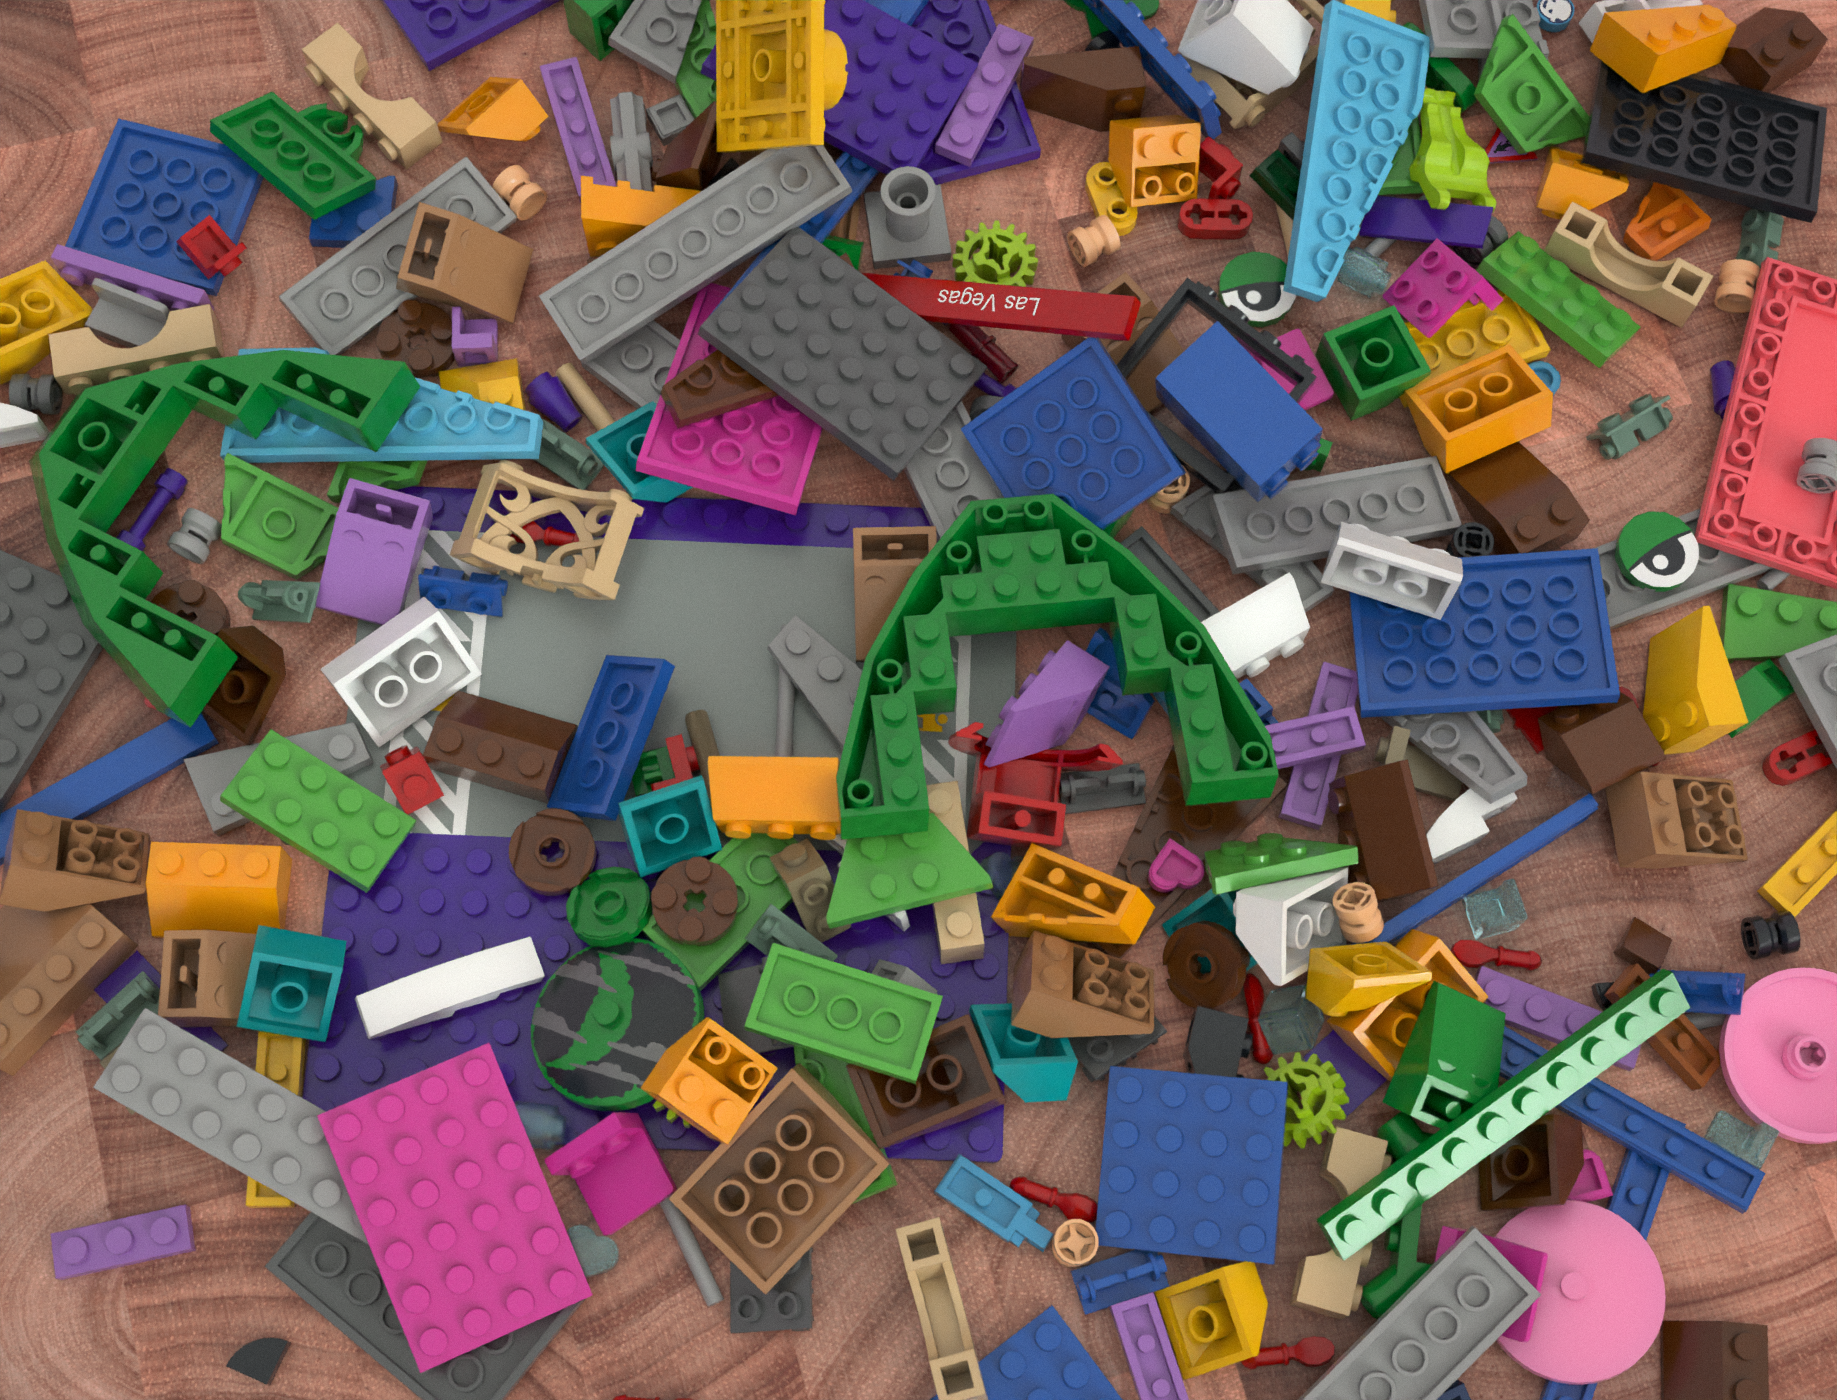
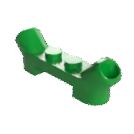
(1402, 1237)

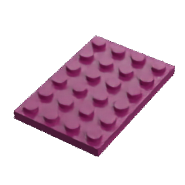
(744, 454)
(454, 1206)

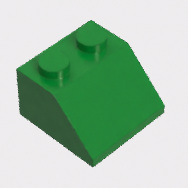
(1371, 361)

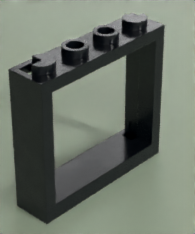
(1261, 344)

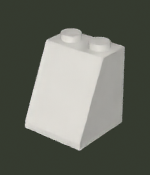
(1249, 41)

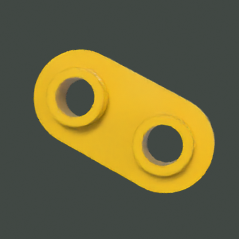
(1107, 197)

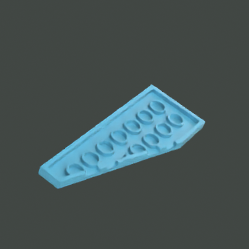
(1359, 115)
(432, 427)

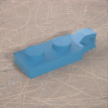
(992, 1204)

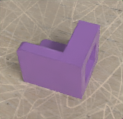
(473, 340)

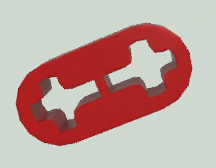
(1215, 219)
(1805, 764)

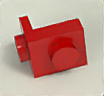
(1220, 167)
(211, 248)
(683, 762)
(410, 778)

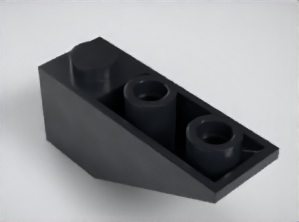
(1216, 1043)

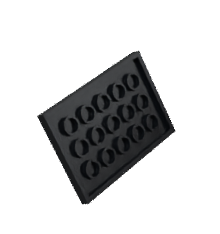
(1710, 141)

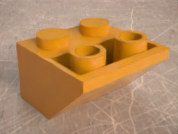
(1155, 158)
(710, 1080)

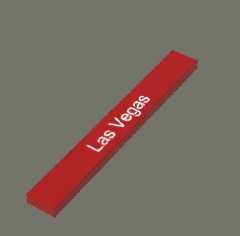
(1014, 306)

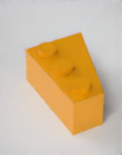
(1662, 43)
(620, 212)
(1071, 901)

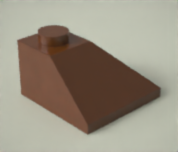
(691, 156)
(250, 684)
(1533, 1166)

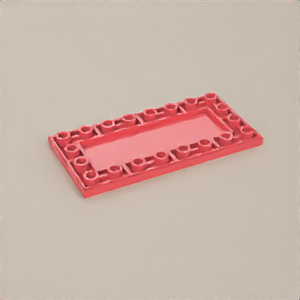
(1775, 404)

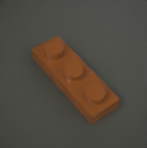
(1678, 1042)

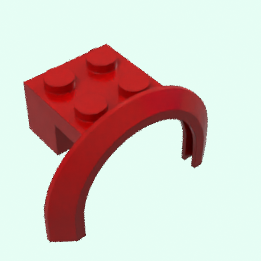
(1019, 798)

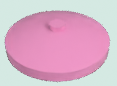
(1784, 1054)
(1597, 1293)

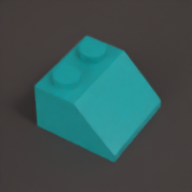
(669, 826)
(292, 983)

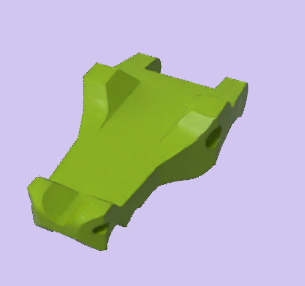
(1447, 158)

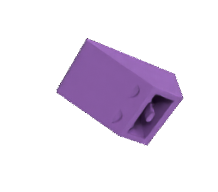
(373, 552)
(1048, 705)

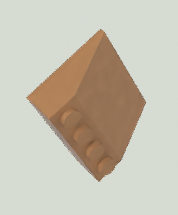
(49, 971)
(781, 1178)

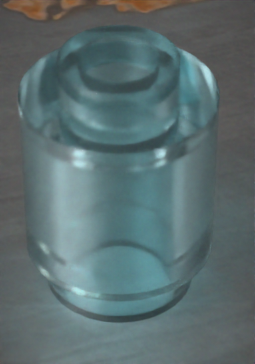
(1364, 272)
(542, 1123)

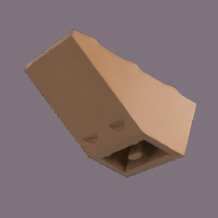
(463, 264)
(1161, 355)
(881, 570)
(1675, 821)
(70, 862)
(204, 976)
(1079, 991)

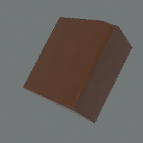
(1643, 946)

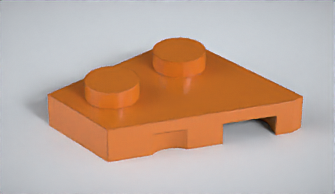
(1664, 222)

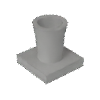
(907, 220)

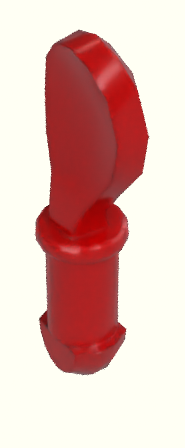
(549, 536)
(1475, 954)
(1255, 1000)
(1071, 1204)
(1309, 1351)

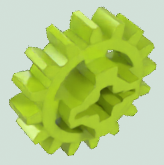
(1003, 249)
(1320, 1094)

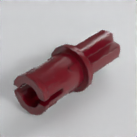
(985, 350)

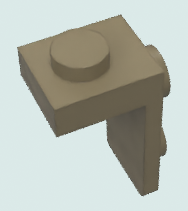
(1426, 772)
(809, 886)

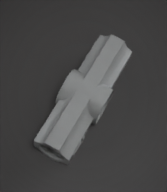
(631, 141)

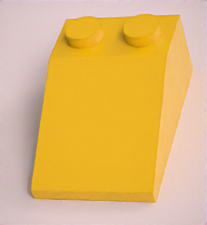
(31, 307)
(1690, 686)

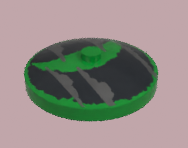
(611, 1020)

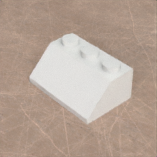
(1392, 570)
(1260, 627)
(401, 671)
(1287, 919)

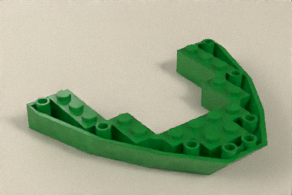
(111, 443)
(1030, 569)

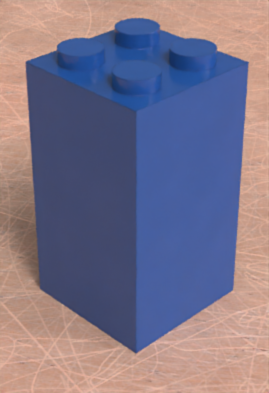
(1239, 412)

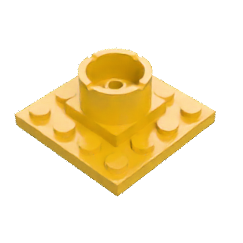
(775, 74)

